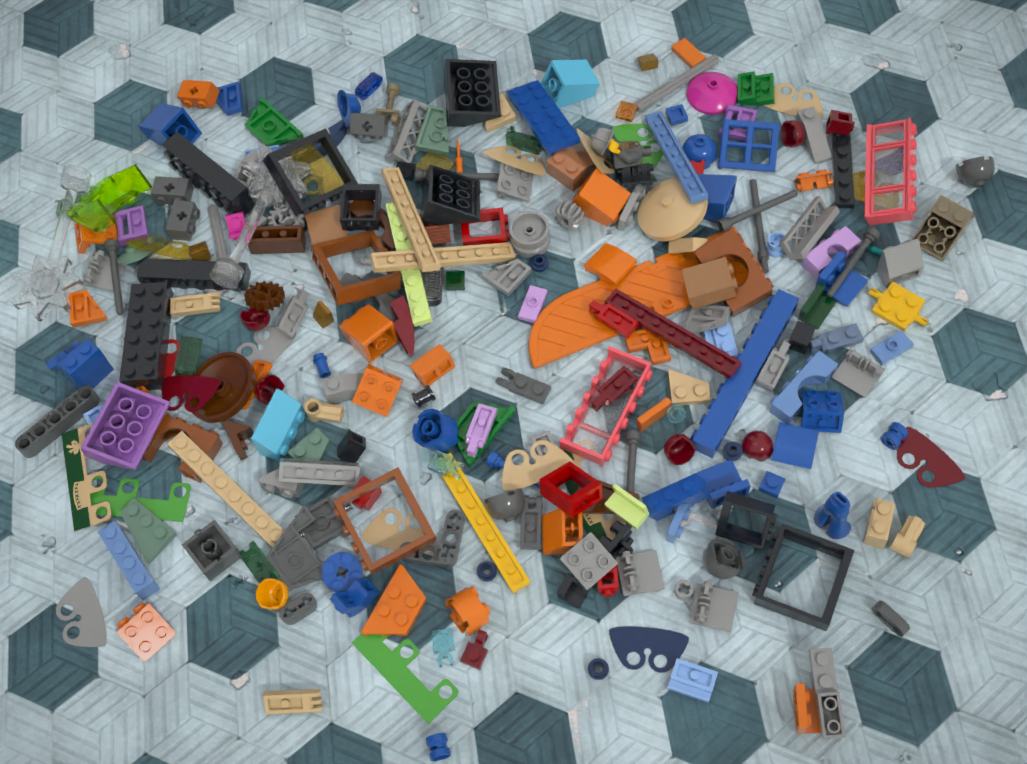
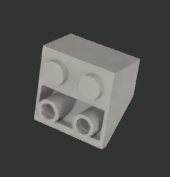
(900, 262)

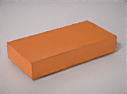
(688, 53)
(653, 414)

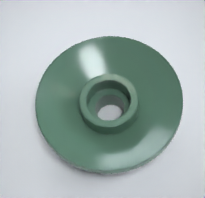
(131, 255)

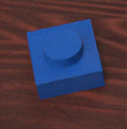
(676, 115)
(771, 484)

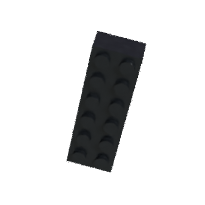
(207, 175)
(146, 336)

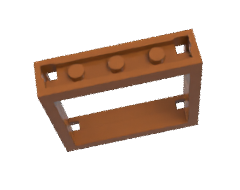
(358, 290)
(428, 538)

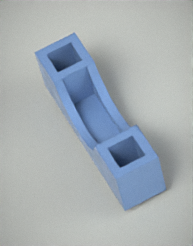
(817, 371)
(128, 560)

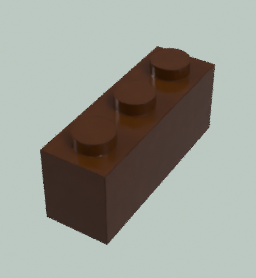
(278, 240)

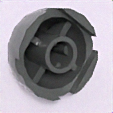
(976, 171)
(506, 505)
(722, 559)

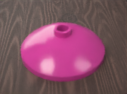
(712, 93)

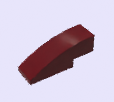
(403, 324)

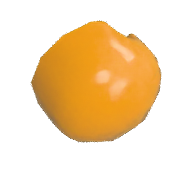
(272, 594)

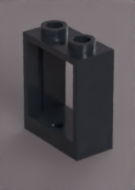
(353, 192)
(741, 534)

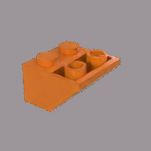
(560, 532)

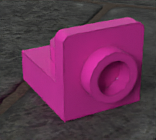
(235, 224)

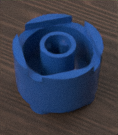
(435, 430)

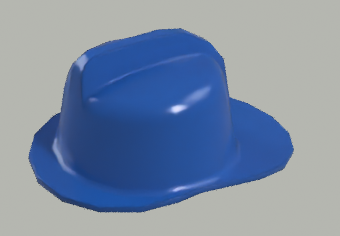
(347, 104)

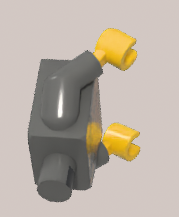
(627, 153)

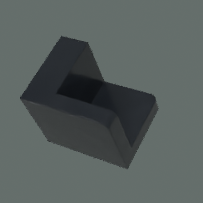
(801, 337)
(351, 447)
(572, 591)

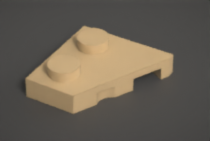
(507, 116)
(687, 389)

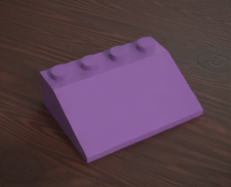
(124, 427)

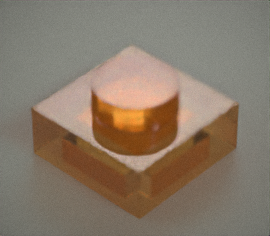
(626, 111)

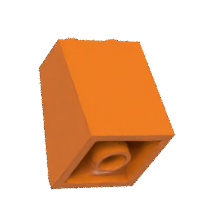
(601, 198)
(369, 332)

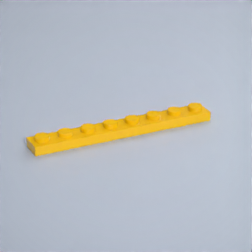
(487, 531)

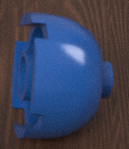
(699, 148)

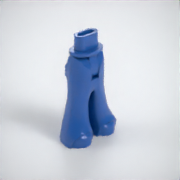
(835, 511)

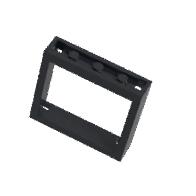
(284, 184)
(813, 542)

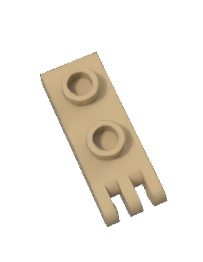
(195, 304)
(292, 701)

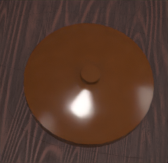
(235, 390)

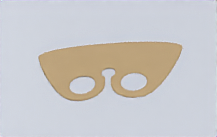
(786, 105)
(501, 155)
(598, 161)
(527, 474)
(388, 536)

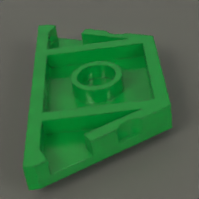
(271, 126)
(465, 420)

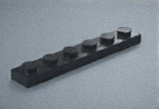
(842, 171)

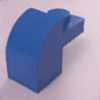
(356, 598)

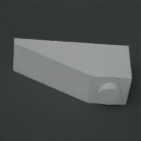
(815, 137)
(341, 387)

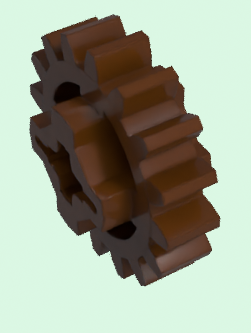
(264, 296)

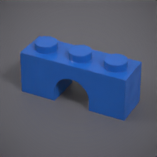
(687, 490)

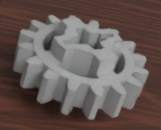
(285, 217)

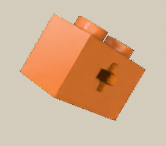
(198, 94)

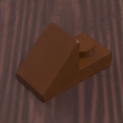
(237, 435)

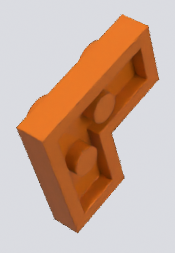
(644, 340)

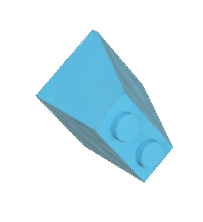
(569, 81)

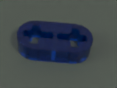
(368, 86)

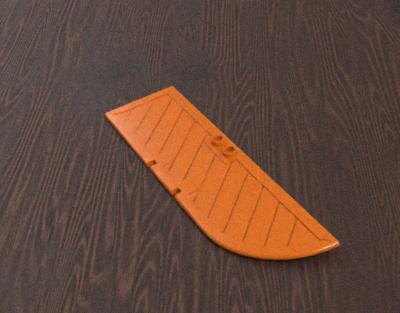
(569, 326)

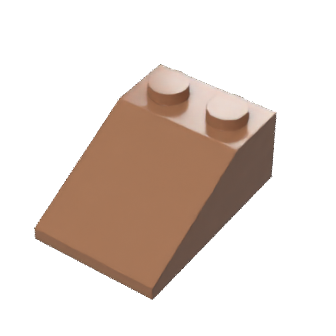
(571, 166)

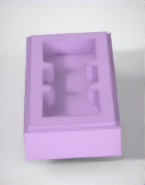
(532, 304)

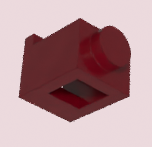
(839, 123)

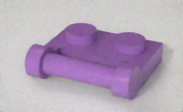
(743, 114)
(136, 224)

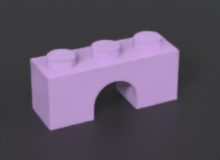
(840, 240)

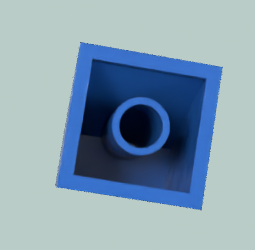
(166, 121)
(720, 194)
(85, 365)

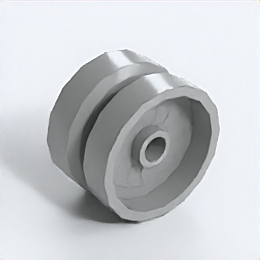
(529, 234)

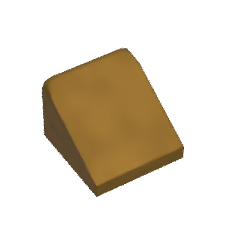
(648, 62)
(200, 252)
(323, 315)

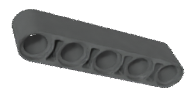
(51, 428)

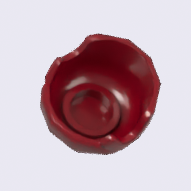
(792, 133)
(255, 320)
(266, 388)
(757, 445)
(679, 449)

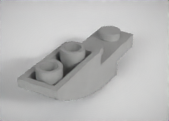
(825, 693)

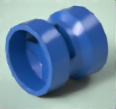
(895, 434)
(438, 747)

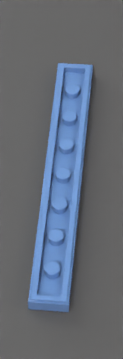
(676, 157)

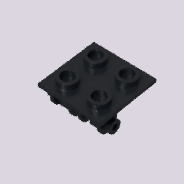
(628, 180)

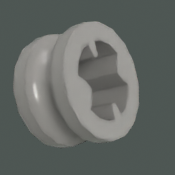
(681, 596)

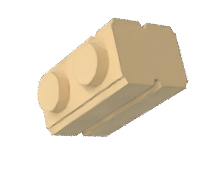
(879, 523)

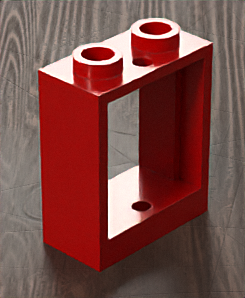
(485, 216)
(580, 500)

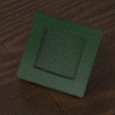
(455, 280)

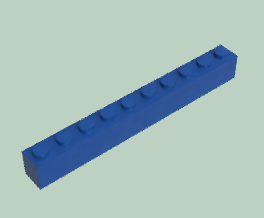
(735, 390)

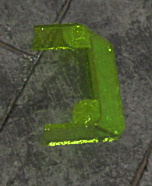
(106, 197)

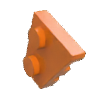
(84, 309)

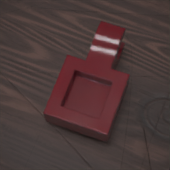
(475, 653)

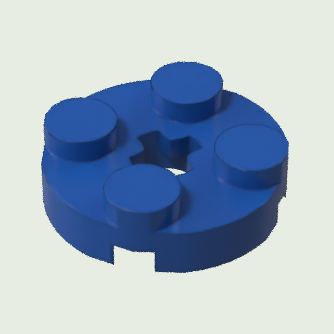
(331, 566)

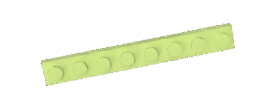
(413, 278)

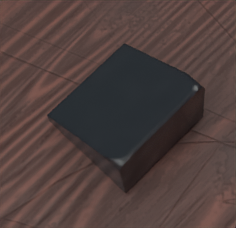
(407, 170)

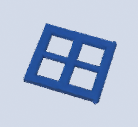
(749, 145)

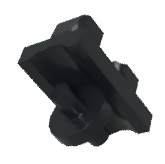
(622, 533)

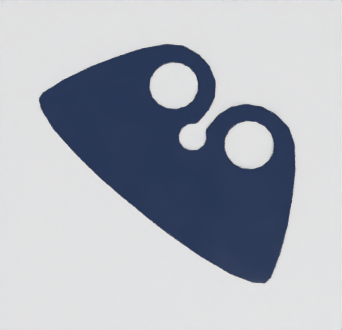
(659, 641)

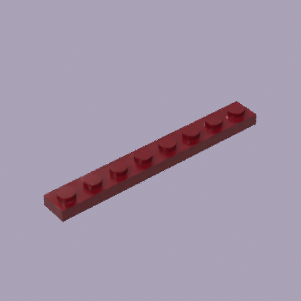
(675, 334)

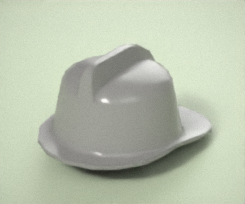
(601, 140)

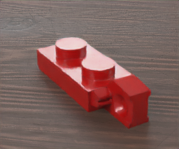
(614, 318)

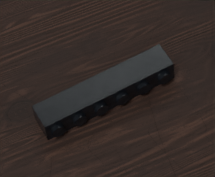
(185, 274)

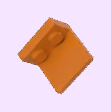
(86, 237)
(377, 390)
(804, 710)

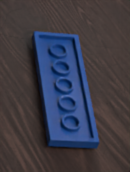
(543, 117)

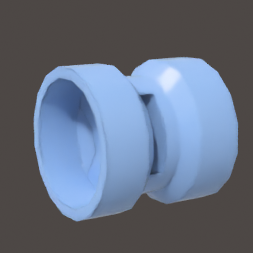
(773, 246)

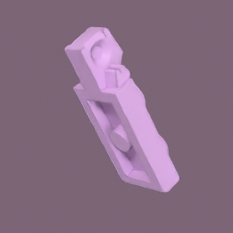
(480, 428)

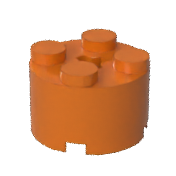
(468, 611)

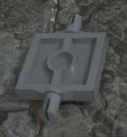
(326, 525)

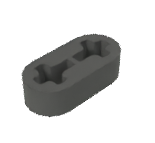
(298, 609)
(891, 618)

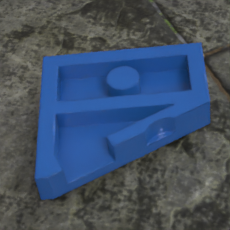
(230, 98)

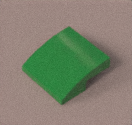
(756, 89)

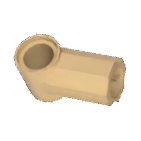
(325, 411)
(906, 540)

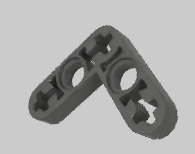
(439, 551)

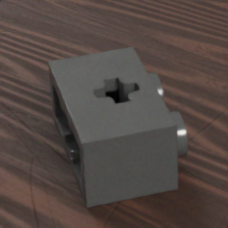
(378, 121)
(168, 189)
(182, 220)

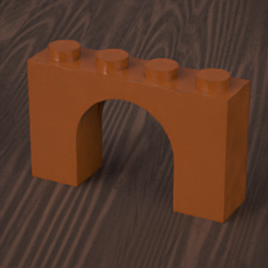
(755, 287)
(169, 427)

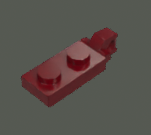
(614, 388)

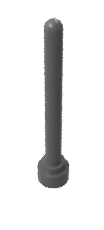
(420, 175)
(724, 224)
(869, 237)
(112, 247)
(633, 439)

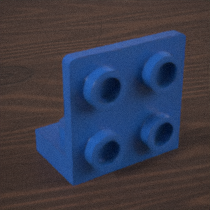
(850, 287)
(822, 410)
(721, 479)

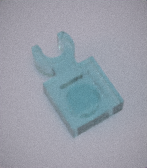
(443, 463)
(443, 643)

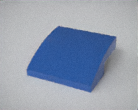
(795, 445)

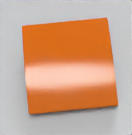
(610, 263)

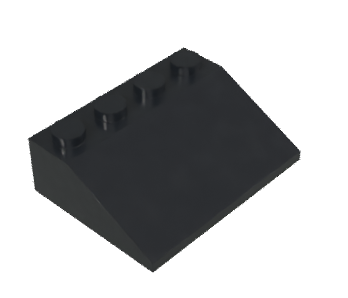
(471, 92)
(449, 197)

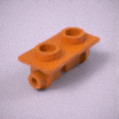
(806, 181)

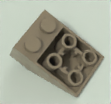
(943, 227)

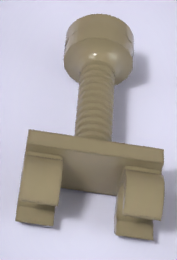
(392, 91)

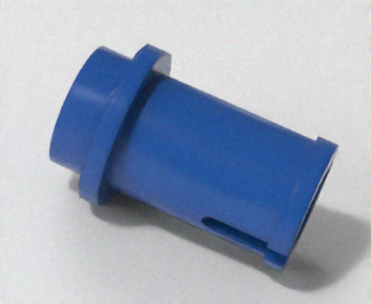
(320, 361)

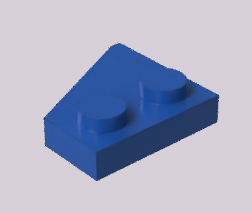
(53, 363)

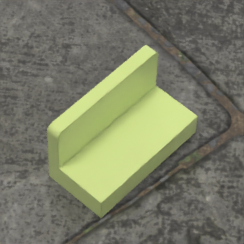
(627, 507)

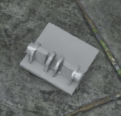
(514, 183)
(99, 272)
(858, 373)
(588, 561)
(639, 572)
(713, 607)

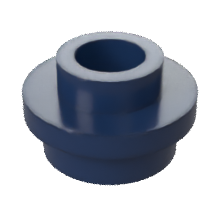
(539, 267)
(732, 456)
(484, 566)
(598, 663)

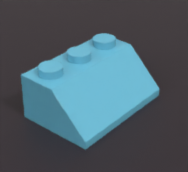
(278, 426)

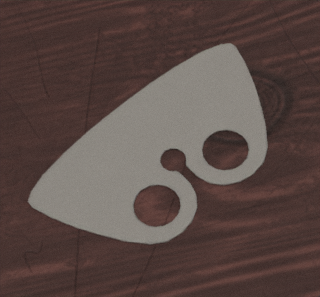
(272, 347)
(86, 605)

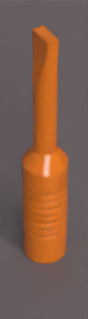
(459, 165)

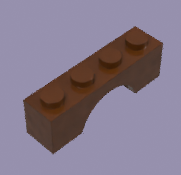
(365, 209)

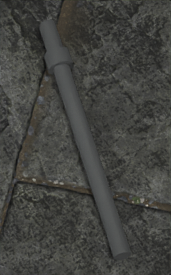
(763, 255)

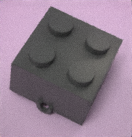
(212, 550)

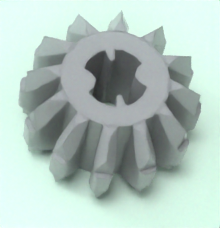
(569, 215)

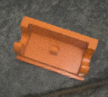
(432, 365)

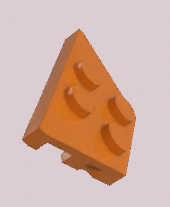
(396, 607)

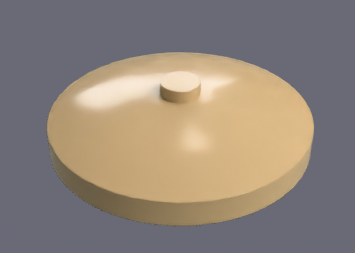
(667, 213)

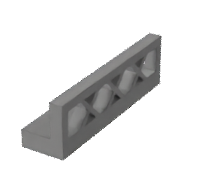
(399, 139)
(809, 233)
(319, 472)

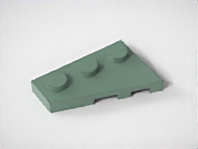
(434, 132)
(147, 530)

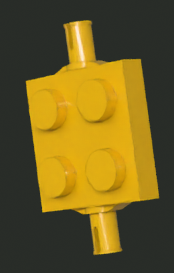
(898, 306)

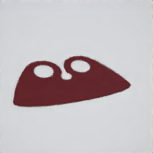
(197, 386)
(938, 462)

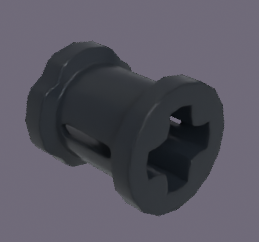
(423, 396)

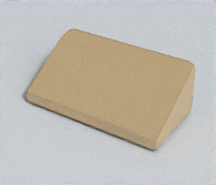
(686, 244)

